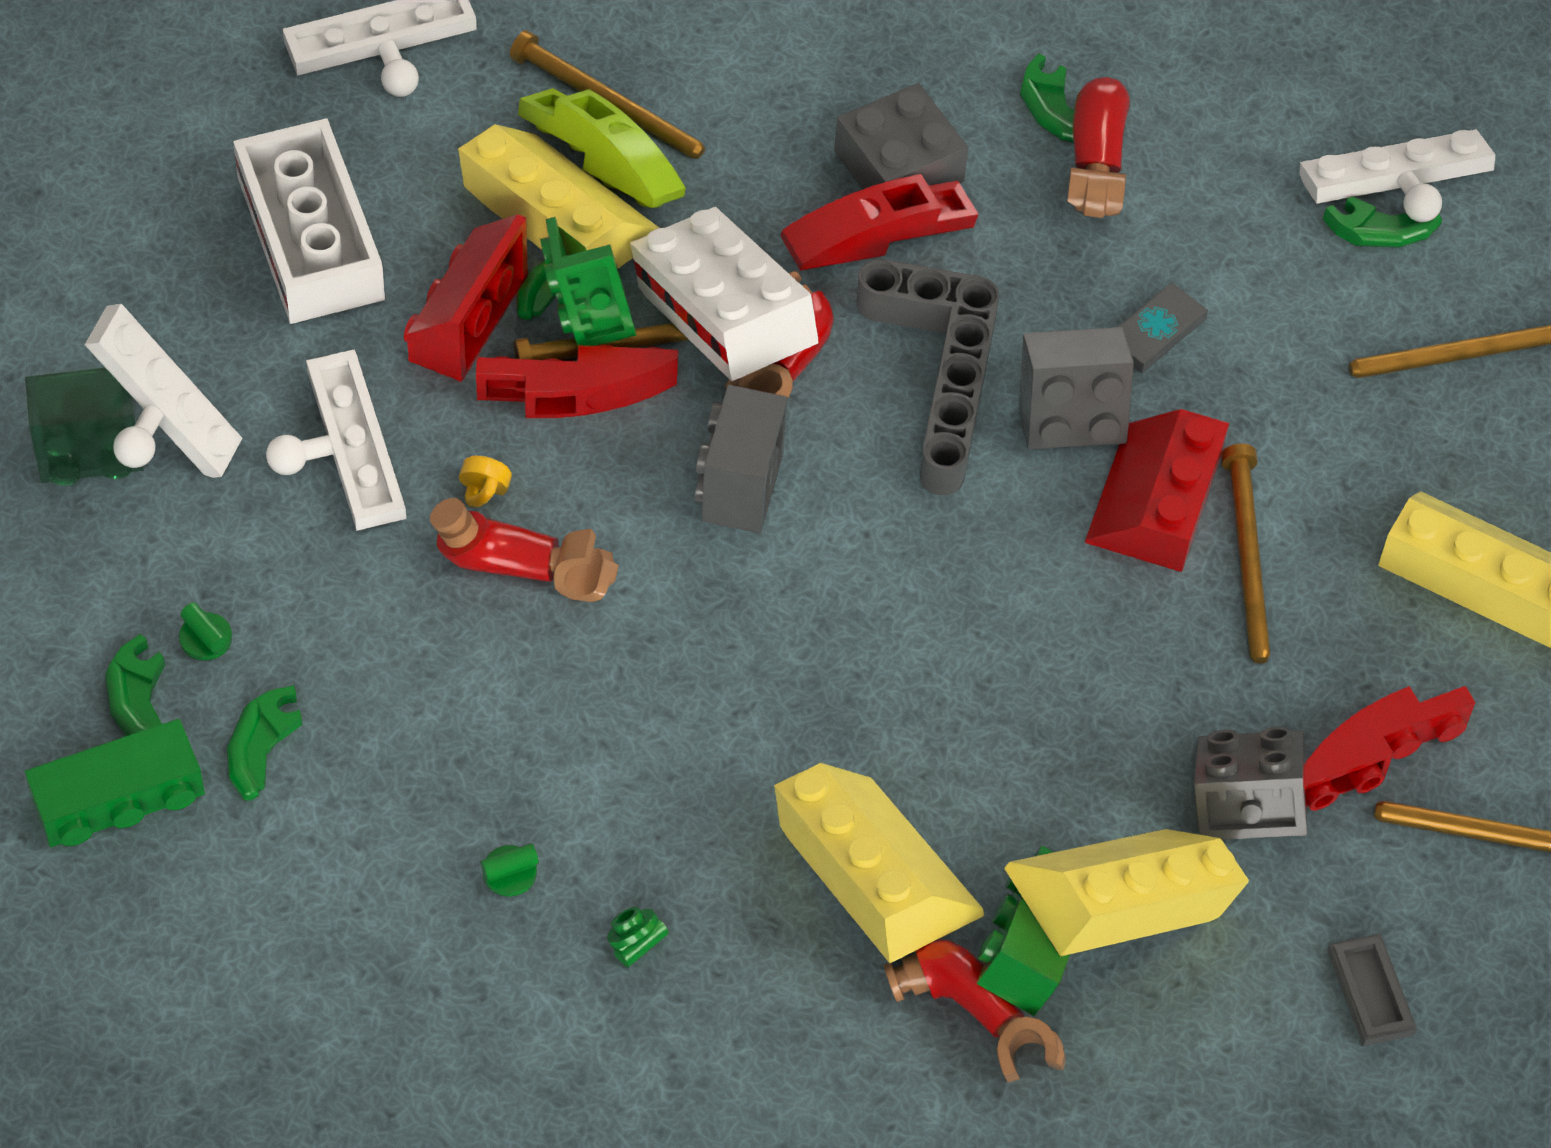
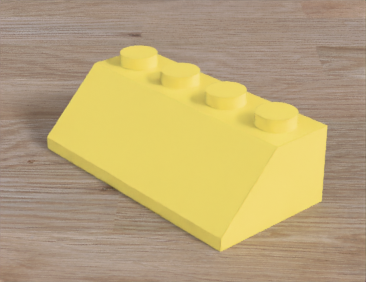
(530, 178)
(1472, 565)
(872, 859)
(1128, 888)

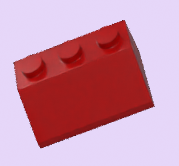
(469, 298)
(1159, 487)

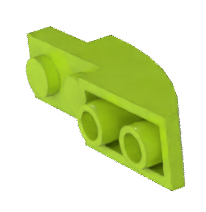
(612, 144)

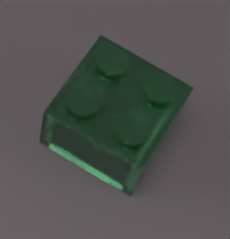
(76, 423)

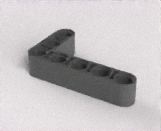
(967, 312)

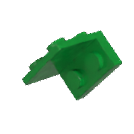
(587, 291)

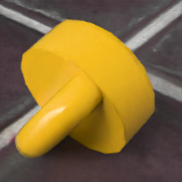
(484, 475)

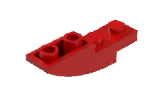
(871, 218)
(593, 384)
(1364, 745)

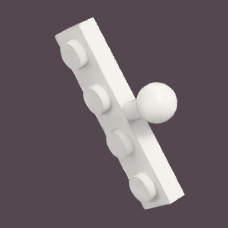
(375, 32)
(1402, 167)
(164, 395)
(351, 438)

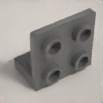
(1251, 784)

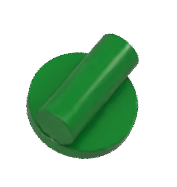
(203, 634)
(510, 869)
(635, 934)

